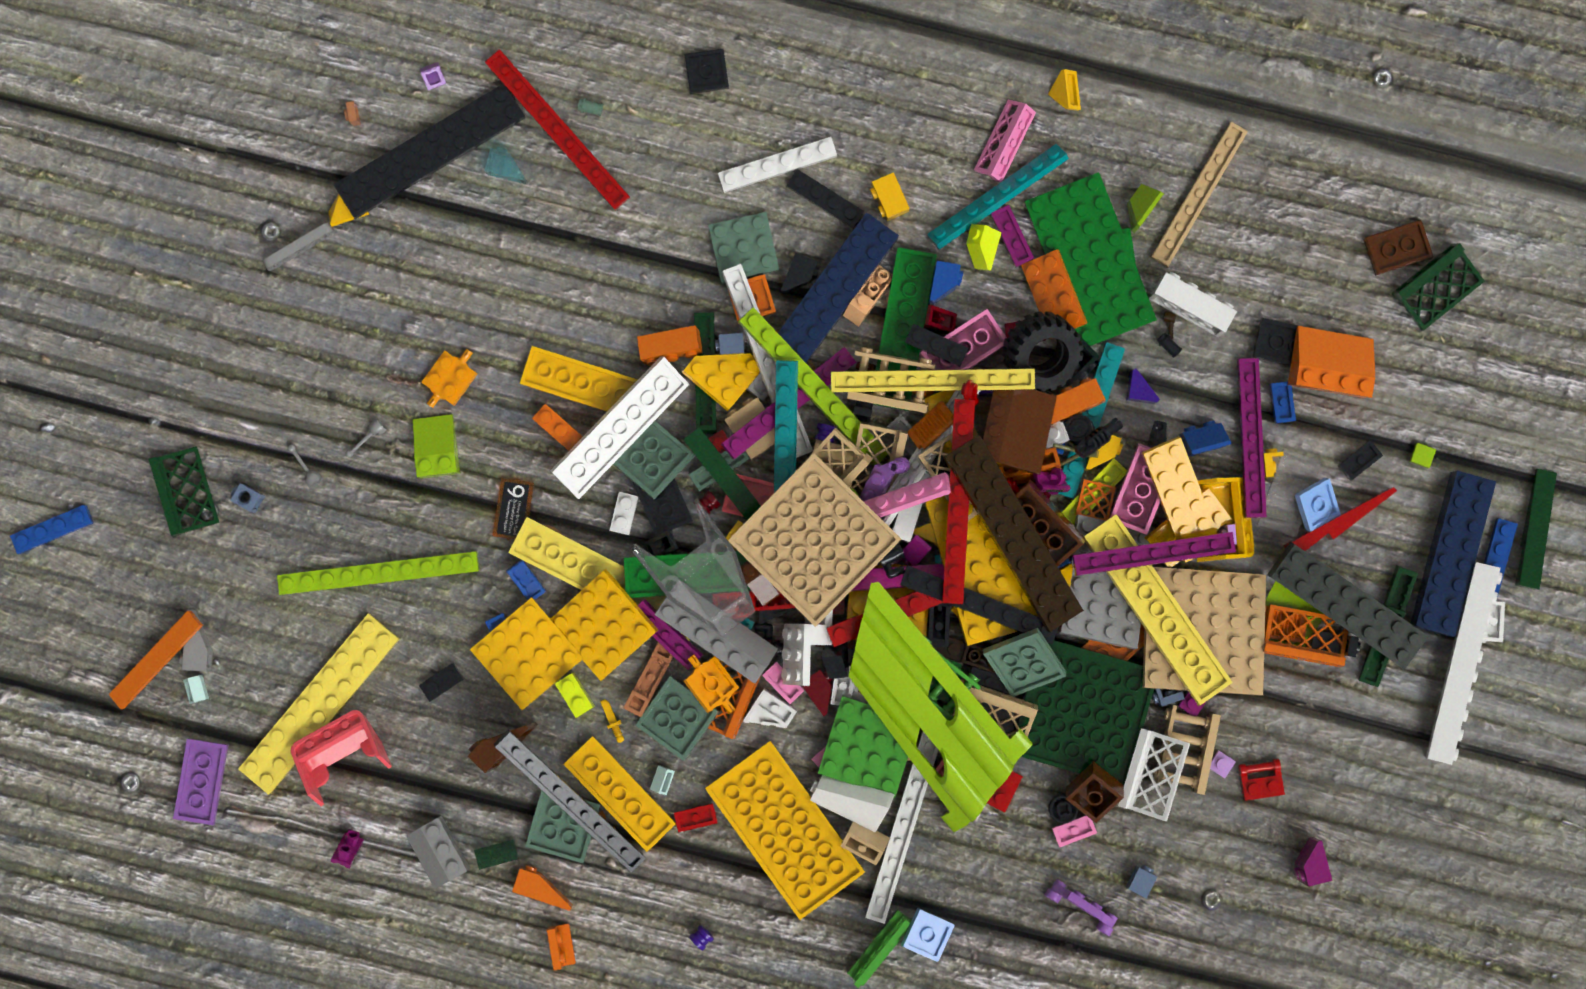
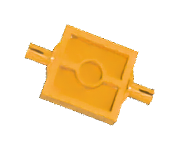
(449, 378)
(711, 684)

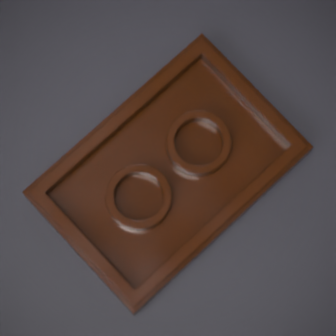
(1398, 247)

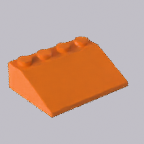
(1333, 362)

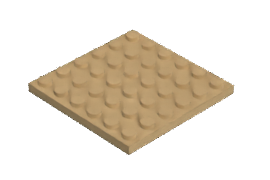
(814, 539)
(1229, 618)

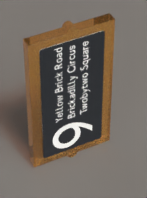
(512, 507)

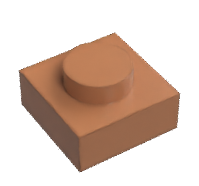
(351, 113)

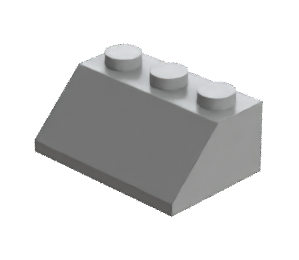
(438, 852)

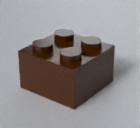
(1094, 792)

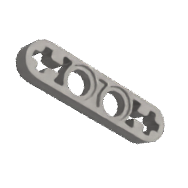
(298, 246)

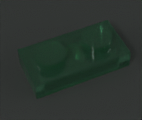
(496, 854)

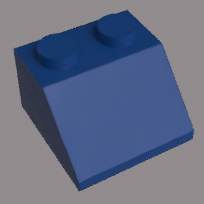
(944, 281)
(1204, 439)

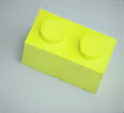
(574, 695)

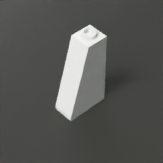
(907, 518)
(855, 802)

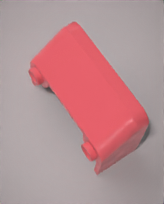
(332, 743)

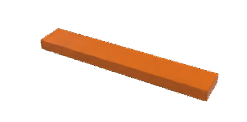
(155, 659)

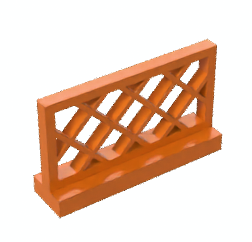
(1304, 653)
(740, 704)

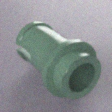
(590, 107)

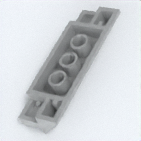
(737, 648)

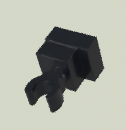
(863, 411)

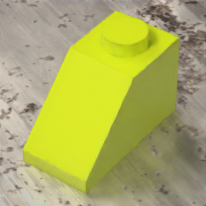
(982, 245)

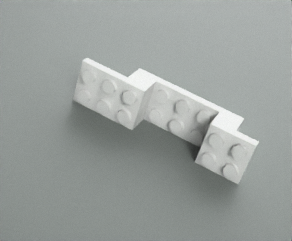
(797, 649)

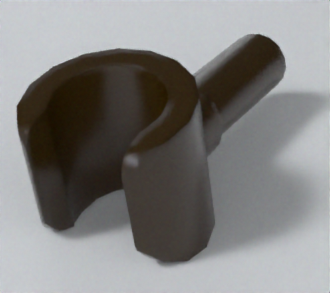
(1170, 317)

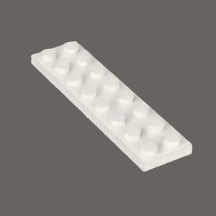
(619, 427)

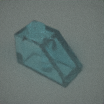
(502, 165)

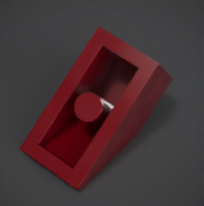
(819, 690)

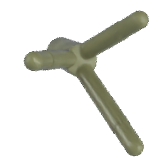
(1094, 455)

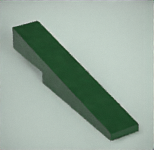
(705, 404)
(722, 473)
(1536, 530)
(1395, 600)

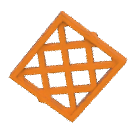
(1081, 497)

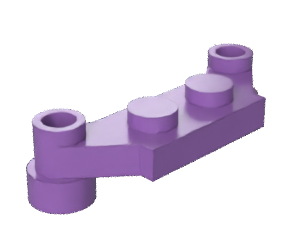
(882, 476)
(1106, 920)

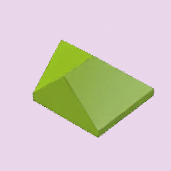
(1142, 204)

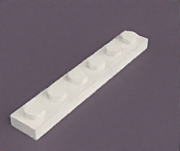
(777, 164)

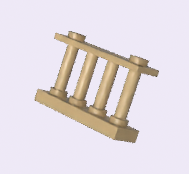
(898, 400)
(1206, 742)

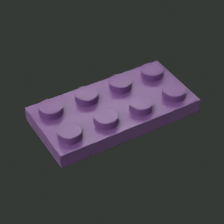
(200, 781)

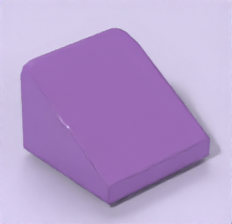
(432, 76)

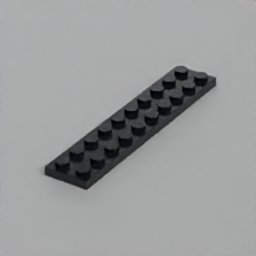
(429, 151)

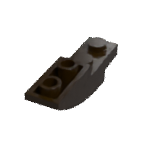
(965, 654)

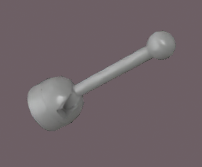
(376, 428)
(312, 478)

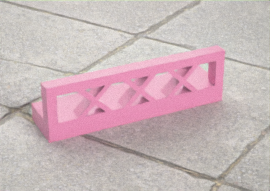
(1008, 141)

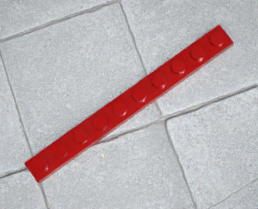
(557, 130)
(957, 510)

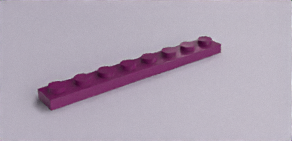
(765, 421)
(1251, 438)
(1153, 553)

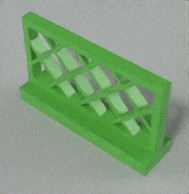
(879, 948)

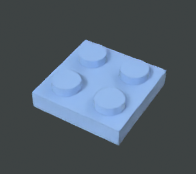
(1317, 504)
(927, 934)

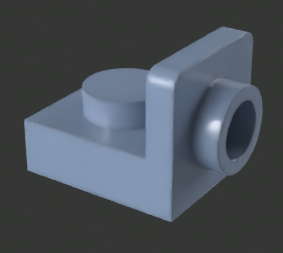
(1170, 697)

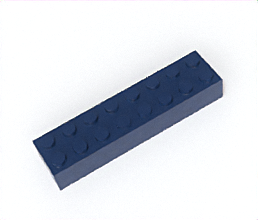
(837, 286)
(1453, 553)

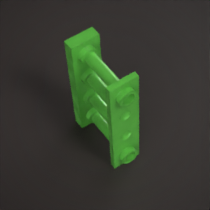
(971, 680)

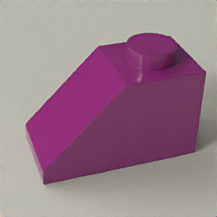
(915, 551)

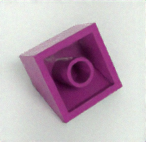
(1312, 864)

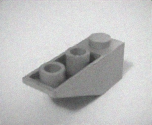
(197, 652)

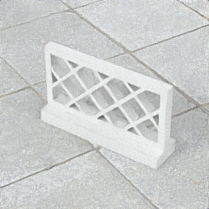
(1137, 769)

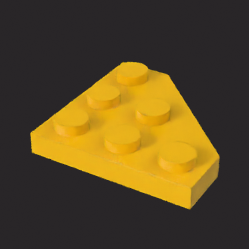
(723, 376)

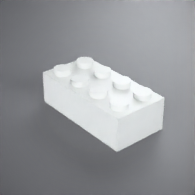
(1192, 304)

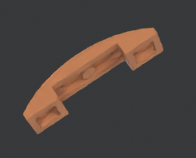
(648, 681)

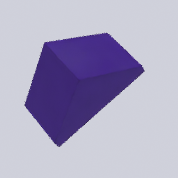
(1139, 389)

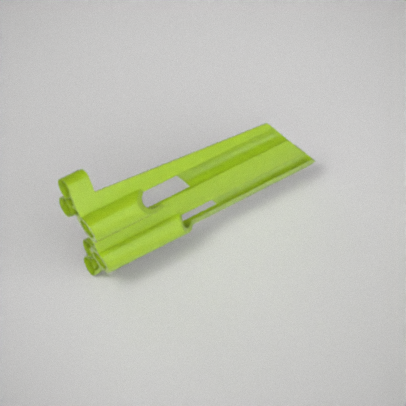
(894, 675)

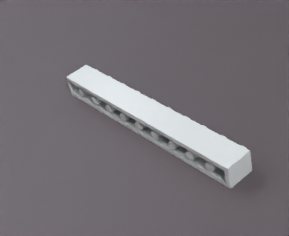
(1463, 664)

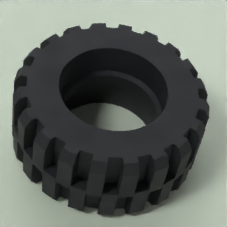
(1032, 331)

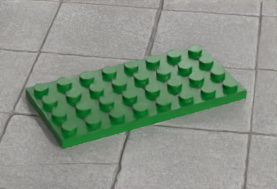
(1096, 256)

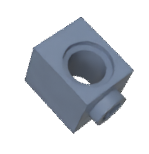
(730, 344)
(255, 497)
(1141, 881)

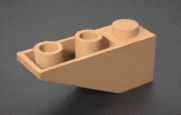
(868, 296)

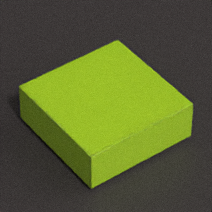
(1422, 455)

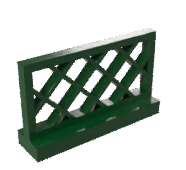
(1432, 271)
(166, 495)

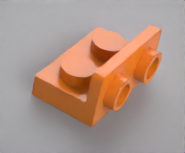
(561, 946)

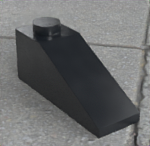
(939, 625)

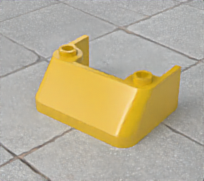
(1231, 496)

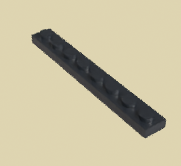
(977, 604)

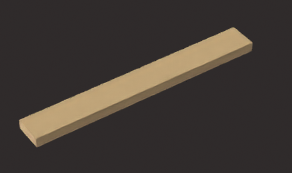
(1199, 194)

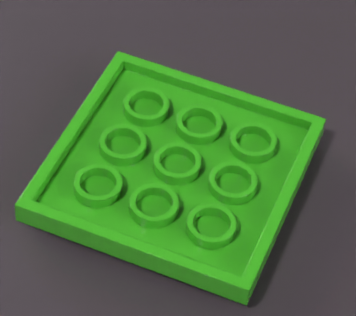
(862, 749)

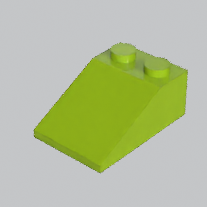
(435, 446)

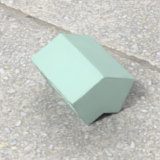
(195, 689)
(662, 780)

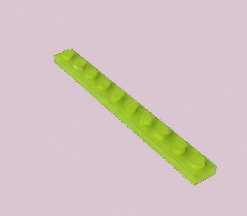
(809, 382)
(378, 573)

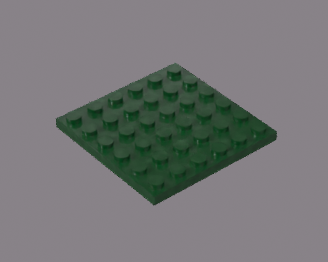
(1088, 713)

